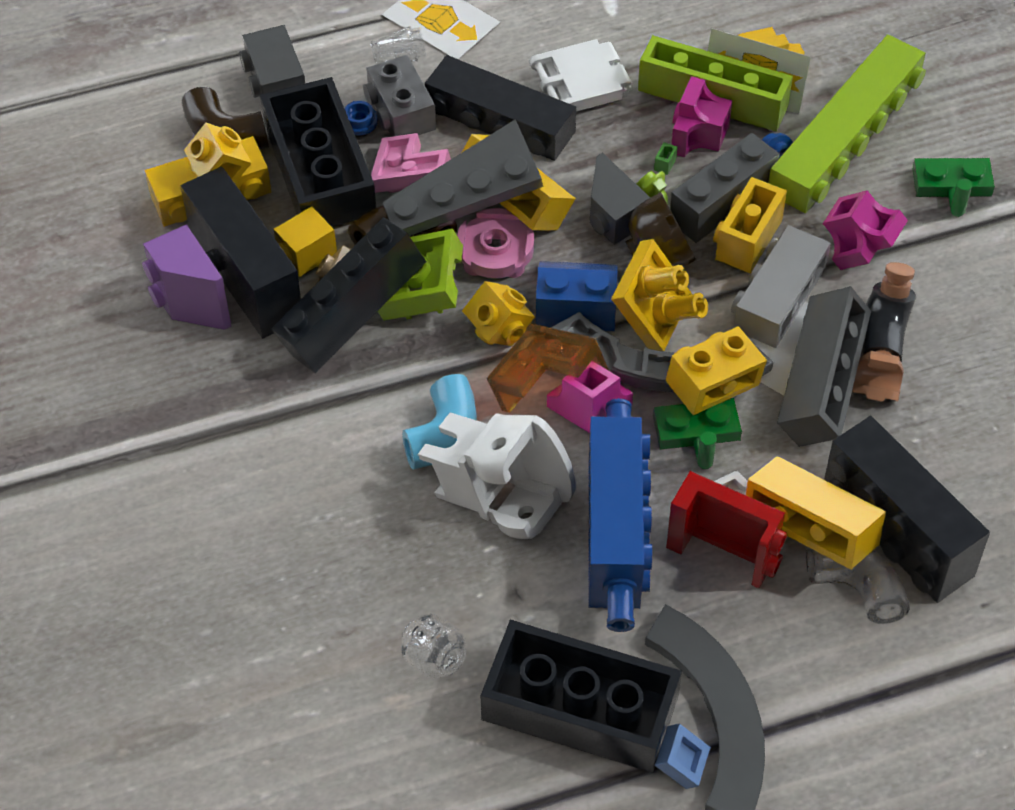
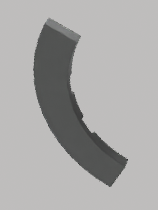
(634, 367)
(729, 704)

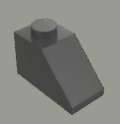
(613, 200)

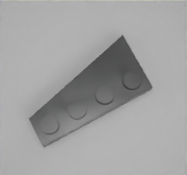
(471, 181)

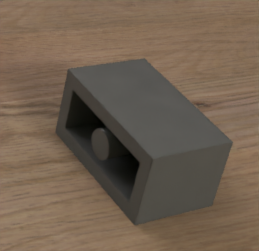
(270, 60)

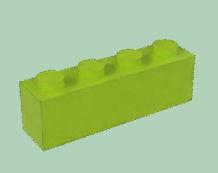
(757, 92)

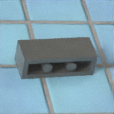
(708, 195)

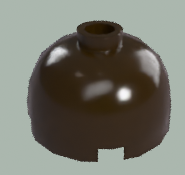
(655, 221)

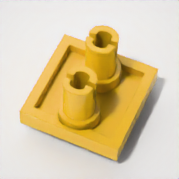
(656, 296)

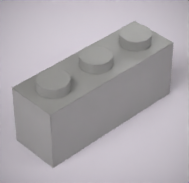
(780, 285)

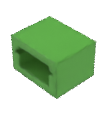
(665, 158)

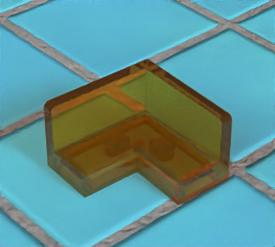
(533, 354)

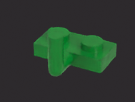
(953, 179)
(679, 428)

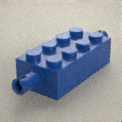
(619, 514)

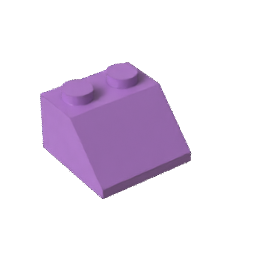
(185, 280)

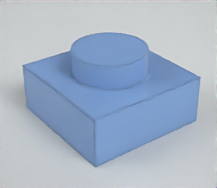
(682, 756)

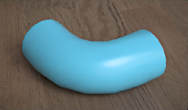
(449, 395)

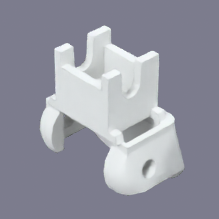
(500, 452)

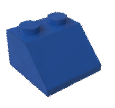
(576, 288)

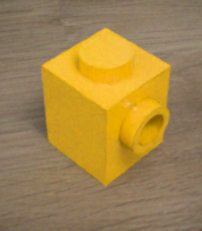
(306, 240)

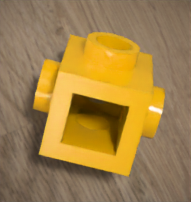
(217, 148)
(498, 314)

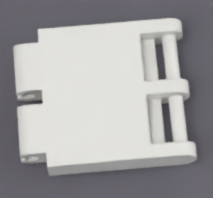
(583, 74)

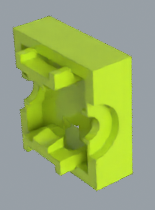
(435, 277)

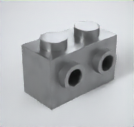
(400, 97)

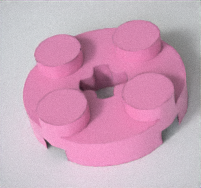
(501, 261)

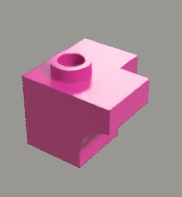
(700, 119)
(861, 228)
(587, 396)

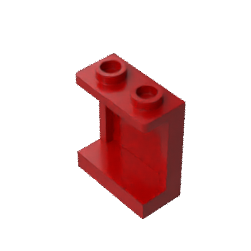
(728, 522)

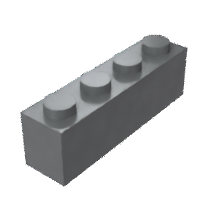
(824, 367)

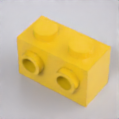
(750, 224)
(715, 370)

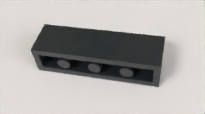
(491, 102)
(349, 295)

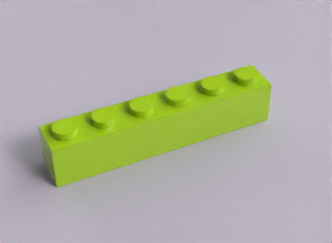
(848, 123)

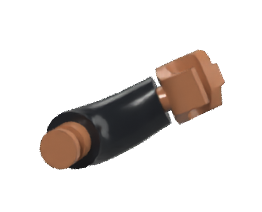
(890, 303)

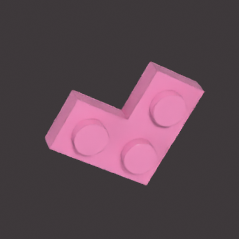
(401, 164)

